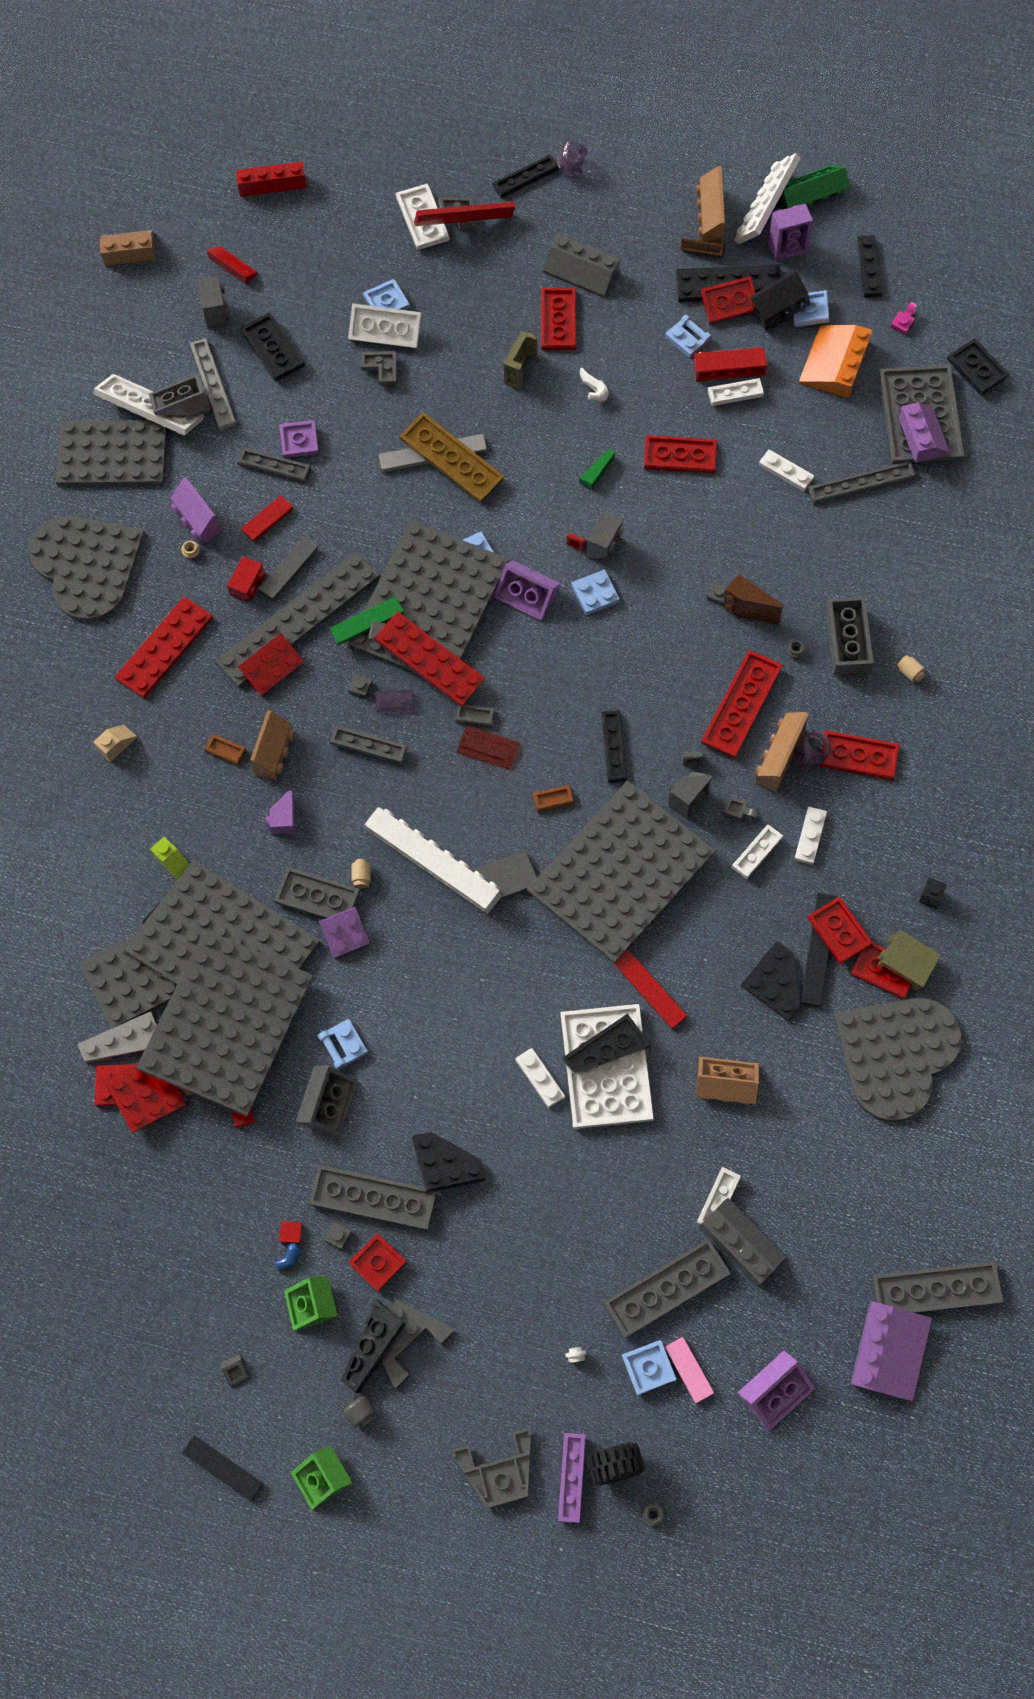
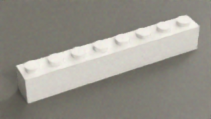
(433, 860)

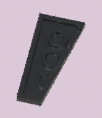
(610, 1044)

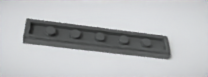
(861, 482)

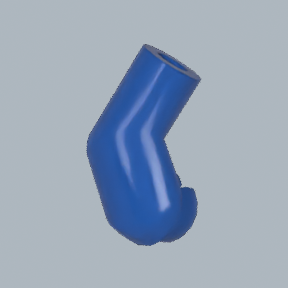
(290, 1259)

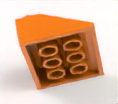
(836, 358)

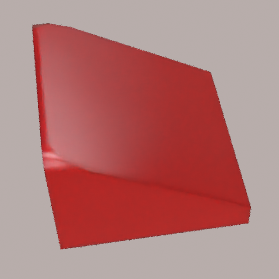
(576, 541)

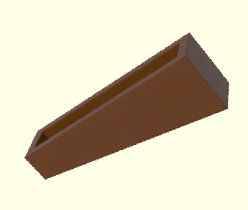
(703, 246)

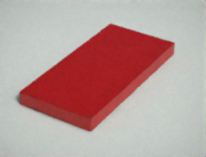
(558, 318)
(680, 454)
(861, 755)

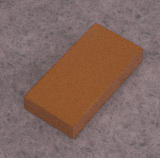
(225, 749)
(553, 798)

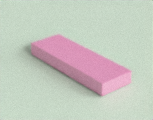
(689, 1370)

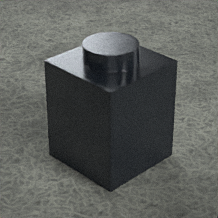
(932, 893)

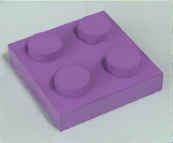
(298, 439)
(344, 932)

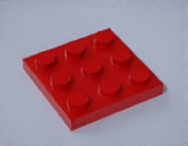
(142, 1098)

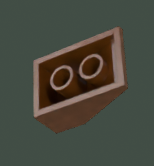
(751, 602)

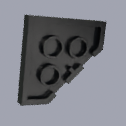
(775, 981)
(445, 1164)

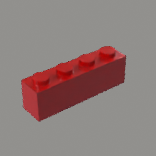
(271, 179)
(730, 364)

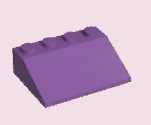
(891, 1350)

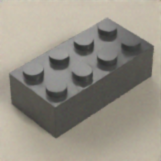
(849, 636)

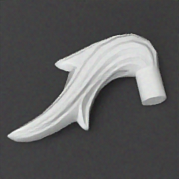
(598, 386)

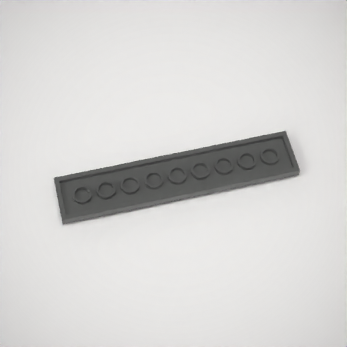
(303, 613)

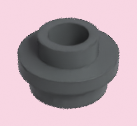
(798, 645)
(653, 1507)

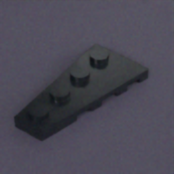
(377, 1338)

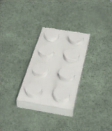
(421, 199)
(384, 325)

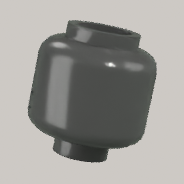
(359, 1411)

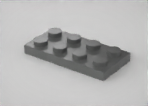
(314, 894)

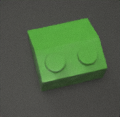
(310, 1302)
(321, 1477)

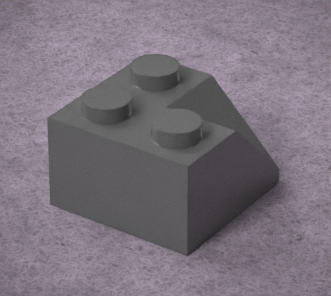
(213, 303)
(605, 536)
(689, 793)

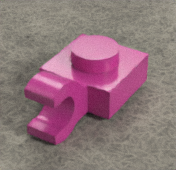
(904, 321)

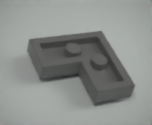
(445, 202)
(383, 362)

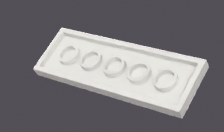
(767, 198)
(137, 400)

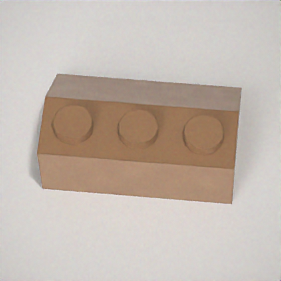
(127, 247)
(272, 746)
(727, 1080)

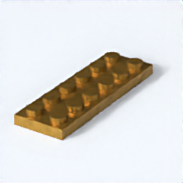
(451, 457)

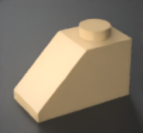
(114, 741)

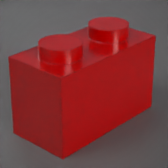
(246, 579)

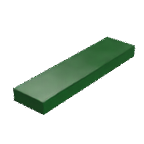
(362, 622)

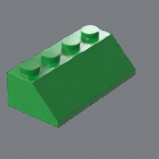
(814, 186)

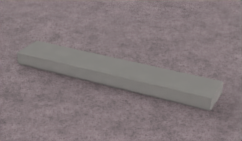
(213, 384)
(409, 458)

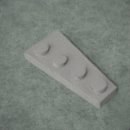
(120, 1040)

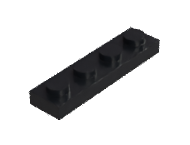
(869, 266)

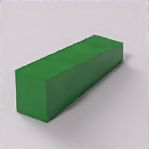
(595, 472)

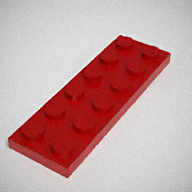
(164, 647)
(429, 659)
(741, 704)

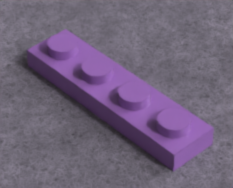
(571, 1478)

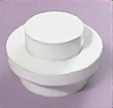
(576, 1354)

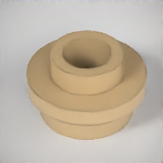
(190, 545)

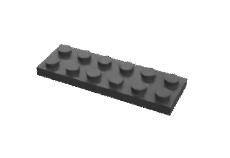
(372, 1197)
(666, 1288)
(940, 1288)

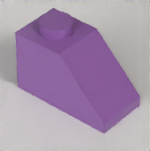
(282, 815)

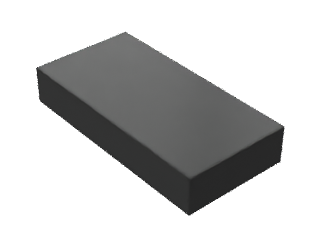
(475, 715)

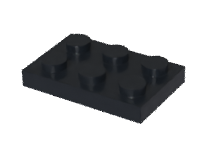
(977, 366)

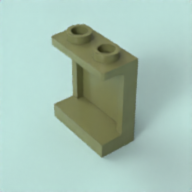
(525, 346)
(908, 959)

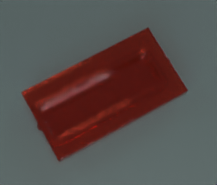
(488, 747)

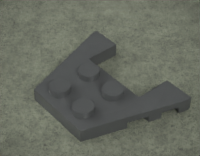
(415, 1325)
(502, 1479)

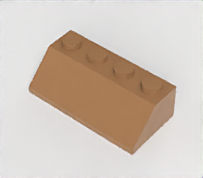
(711, 206)
(782, 750)

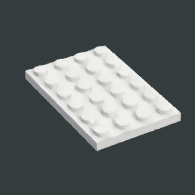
(612, 1091)

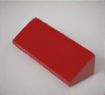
(231, 264)

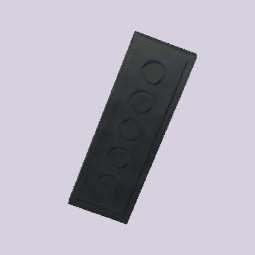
(692, 280)

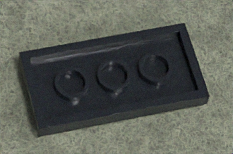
(272, 346)

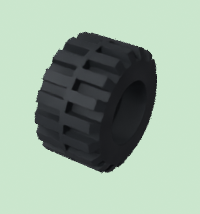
(616, 1463)

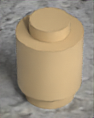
(911, 669)
(361, 873)

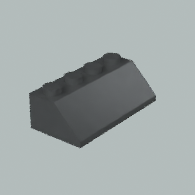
(581, 265)
(742, 1241)

